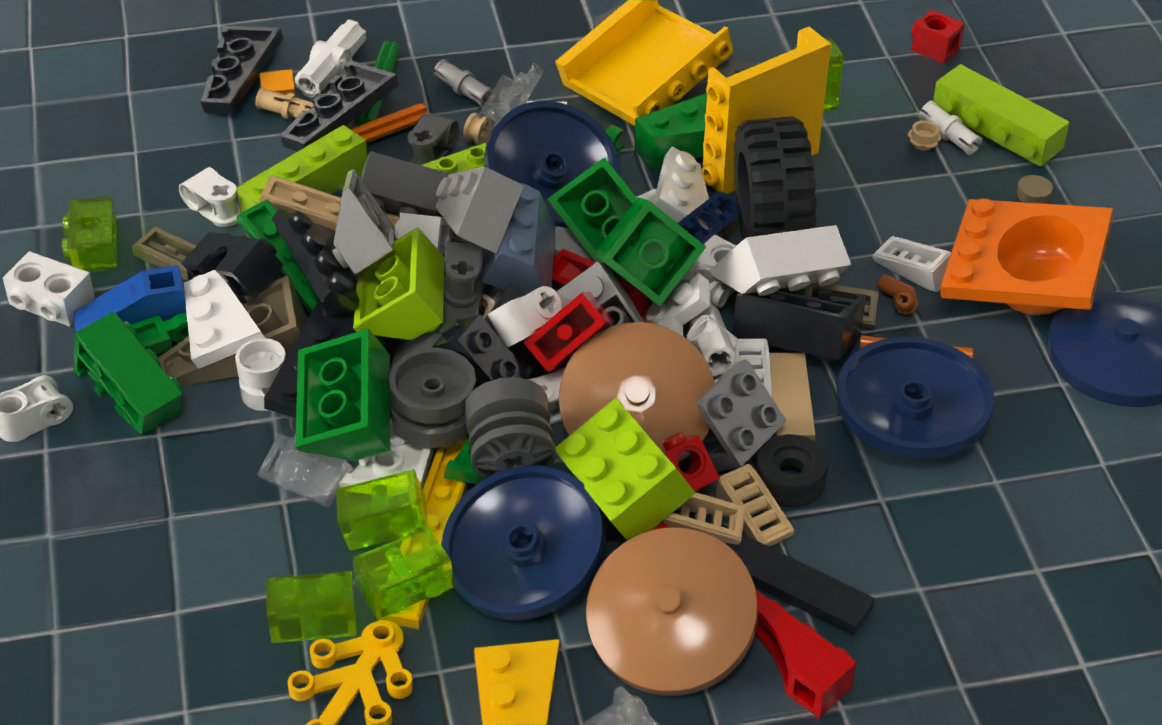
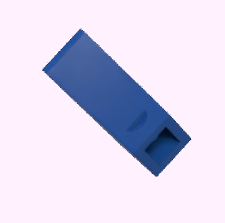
(138, 298)

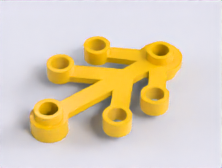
(357, 676)

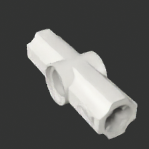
(329, 58)
(713, 340)

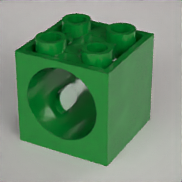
(649, 250)

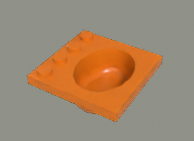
(1028, 255)

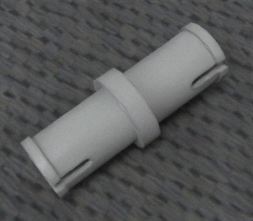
(462, 82)

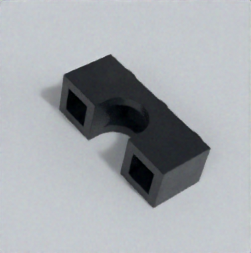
(240, 261)

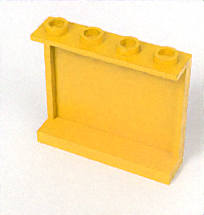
(642, 59)
(773, 89)

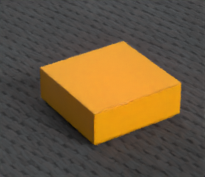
(278, 81)

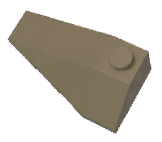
(276, 314)

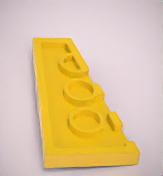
(516, 682)

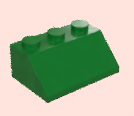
(593, 204)
(344, 398)

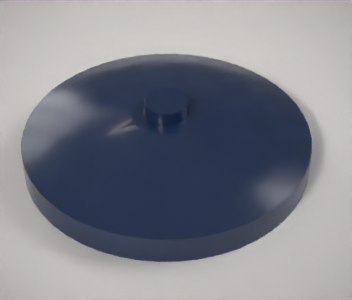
(548, 147)
(1111, 349)
(915, 397)
(524, 542)

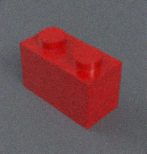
(567, 331)

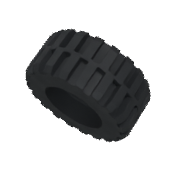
(774, 177)

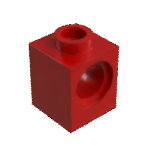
(937, 36)
(702, 469)

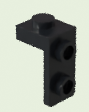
(481, 347)

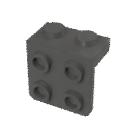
(739, 416)

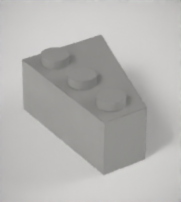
(478, 205)

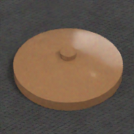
(648, 371)
(672, 611)

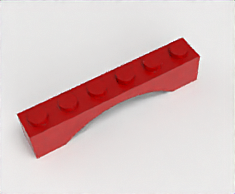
(809, 665)

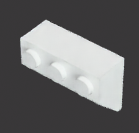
(784, 261)

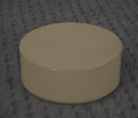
(1034, 189)

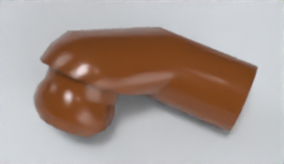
(903, 294)

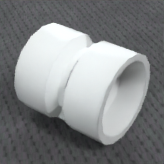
(257, 367)

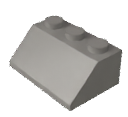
(362, 227)

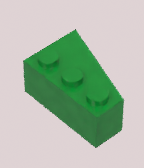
(674, 126)
(126, 372)

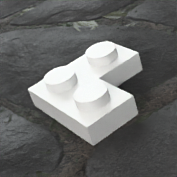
(681, 305)

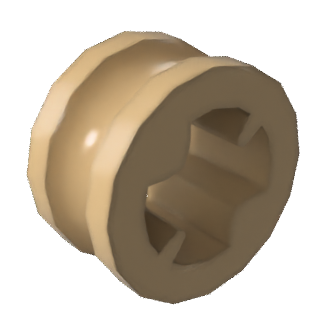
(477, 129)

